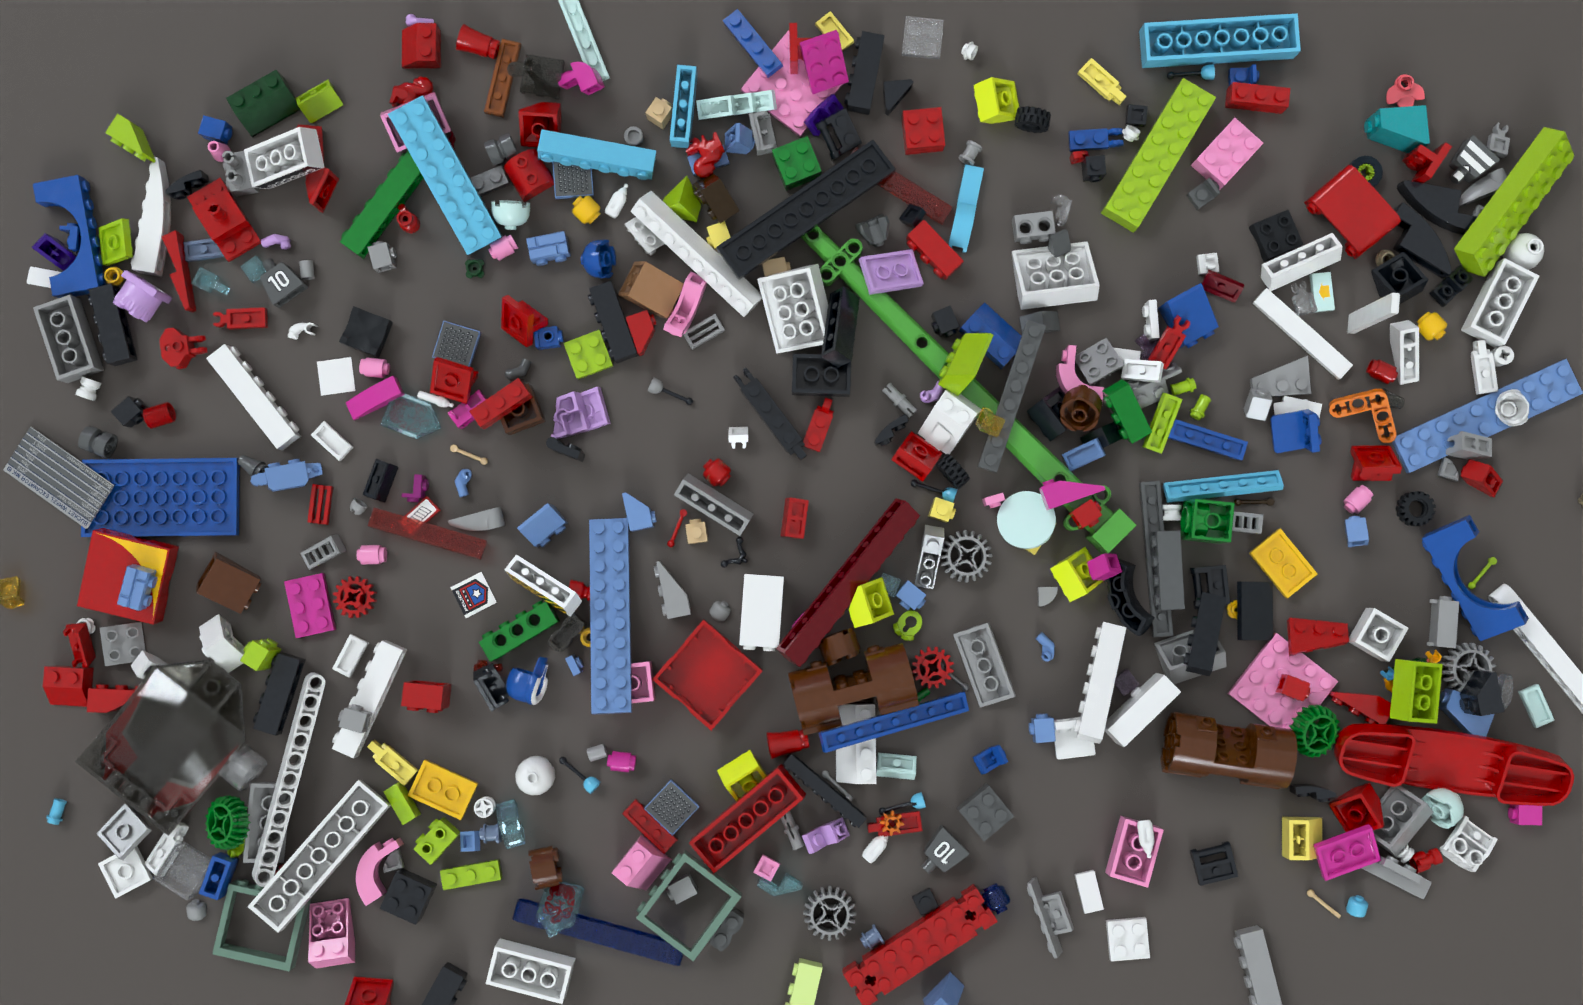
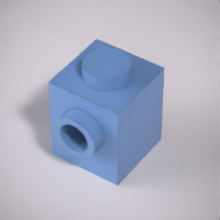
(1356, 531)
(910, 596)
(1042, 728)

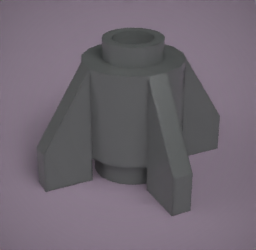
(874, 230)

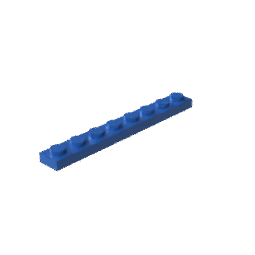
(893, 722)

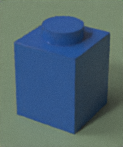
(215, 130)

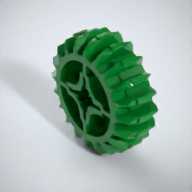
(1315, 730)
(227, 822)

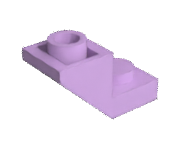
(825, 835)

